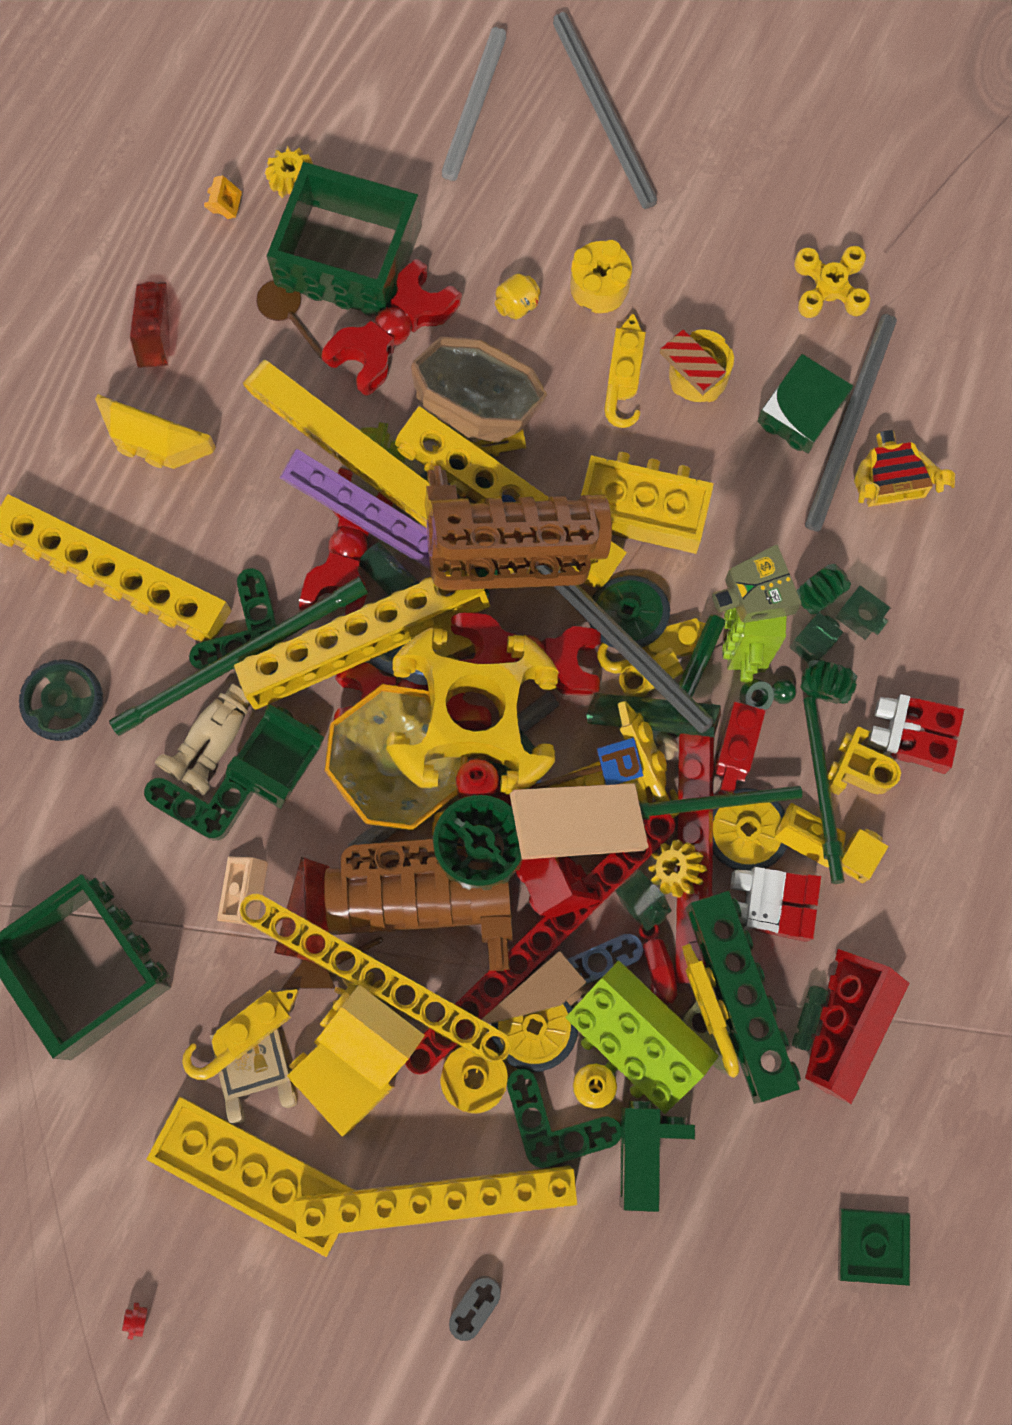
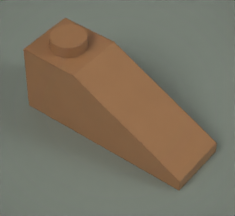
(545, 989)

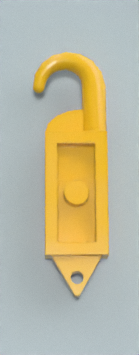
(680, 637)
(243, 1032)

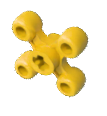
(832, 281)

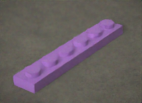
(357, 506)

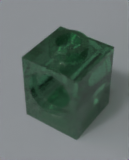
(864, 600)
(817, 638)
(643, 901)

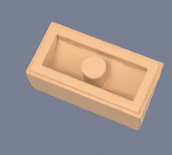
(241, 879)

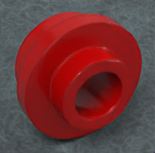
(134, 1321)

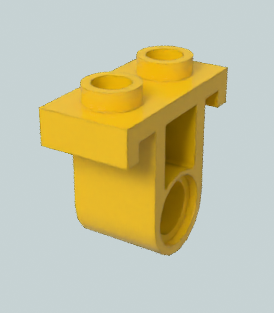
(858, 766)

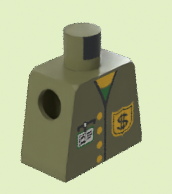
(759, 588)

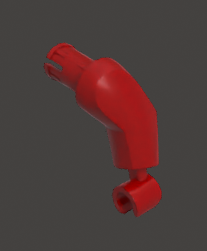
(660, 967)

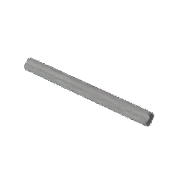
(473, 104)

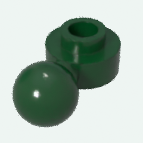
(782, 691)

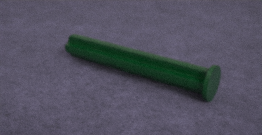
(701, 655)

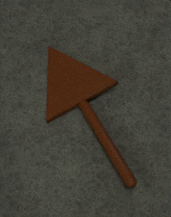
(315, 976)

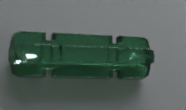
(809, 1018)

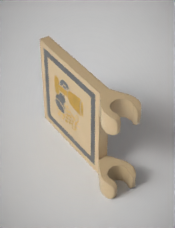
(256, 1071)

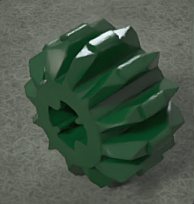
(823, 588)
(828, 681)

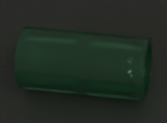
(386, 569)

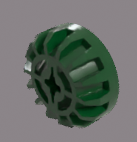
(460, 822)

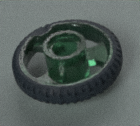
(56, 673)

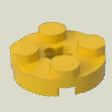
(468, 1099)

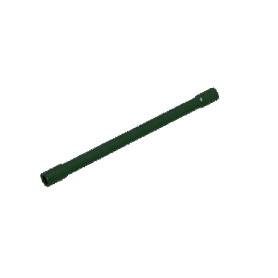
(138, 714)

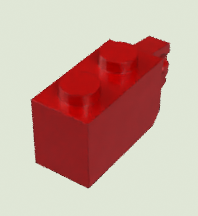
(738, 745)

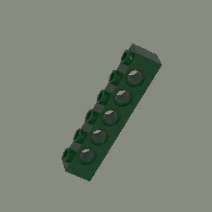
(749, 1049)

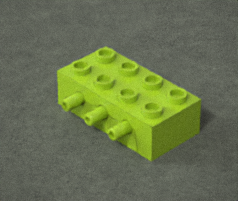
(751, 644)
(641, 1038)

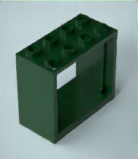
(358, 200)
(30, 996)

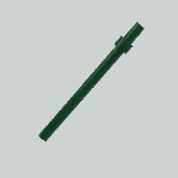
(719, 801)
(832, 847)

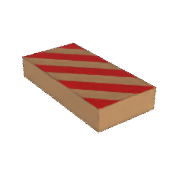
(692, 362)

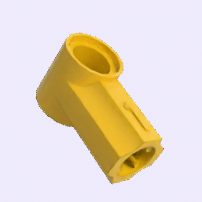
(666, 659)

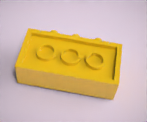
(650, 502)

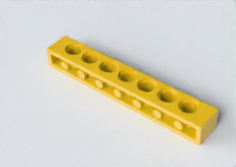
(477, 463)
(204, 624)
(351, 649)
(434, 1201)

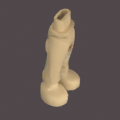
(219, 724)

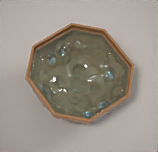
(476, 388)

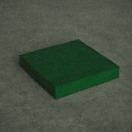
(874, 1246)

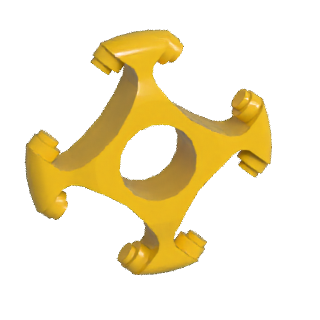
(497, 682)

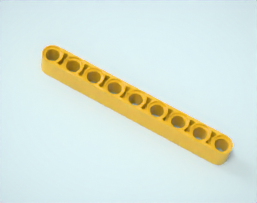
(339, 439)
(364, 963)

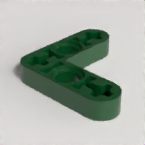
(254, 627)
(204, 811)
(543, 1132)

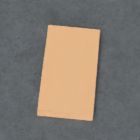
(578, 820)

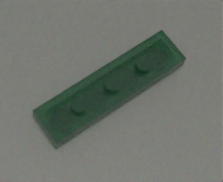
(657, 712)

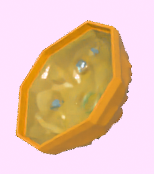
(364, 769)

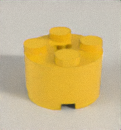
(600, 276)
(717, 348)

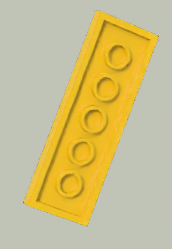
(241, 1169)

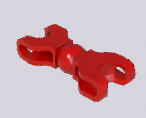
(392, 326)
(342, 564)
(491, 648)
(368, 678)

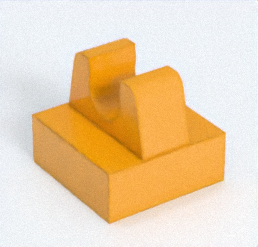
(223, 198)

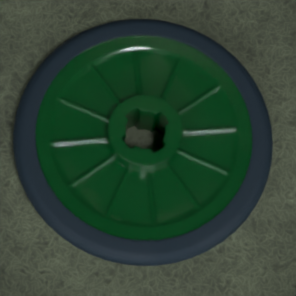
(642, 597)

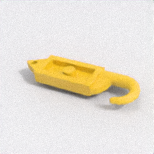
(624, 370)
(651, 760)
(713, 1011)

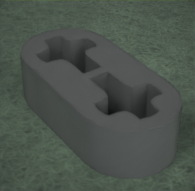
(482, 1312)

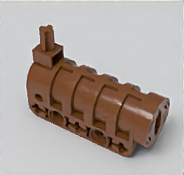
(512, 537)
(414, 895)

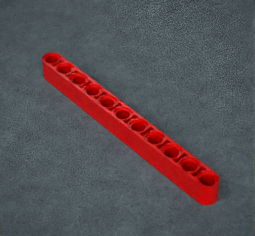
(534, 957)

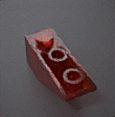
(150, 325)
(308, 902)

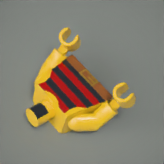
(898, 473)

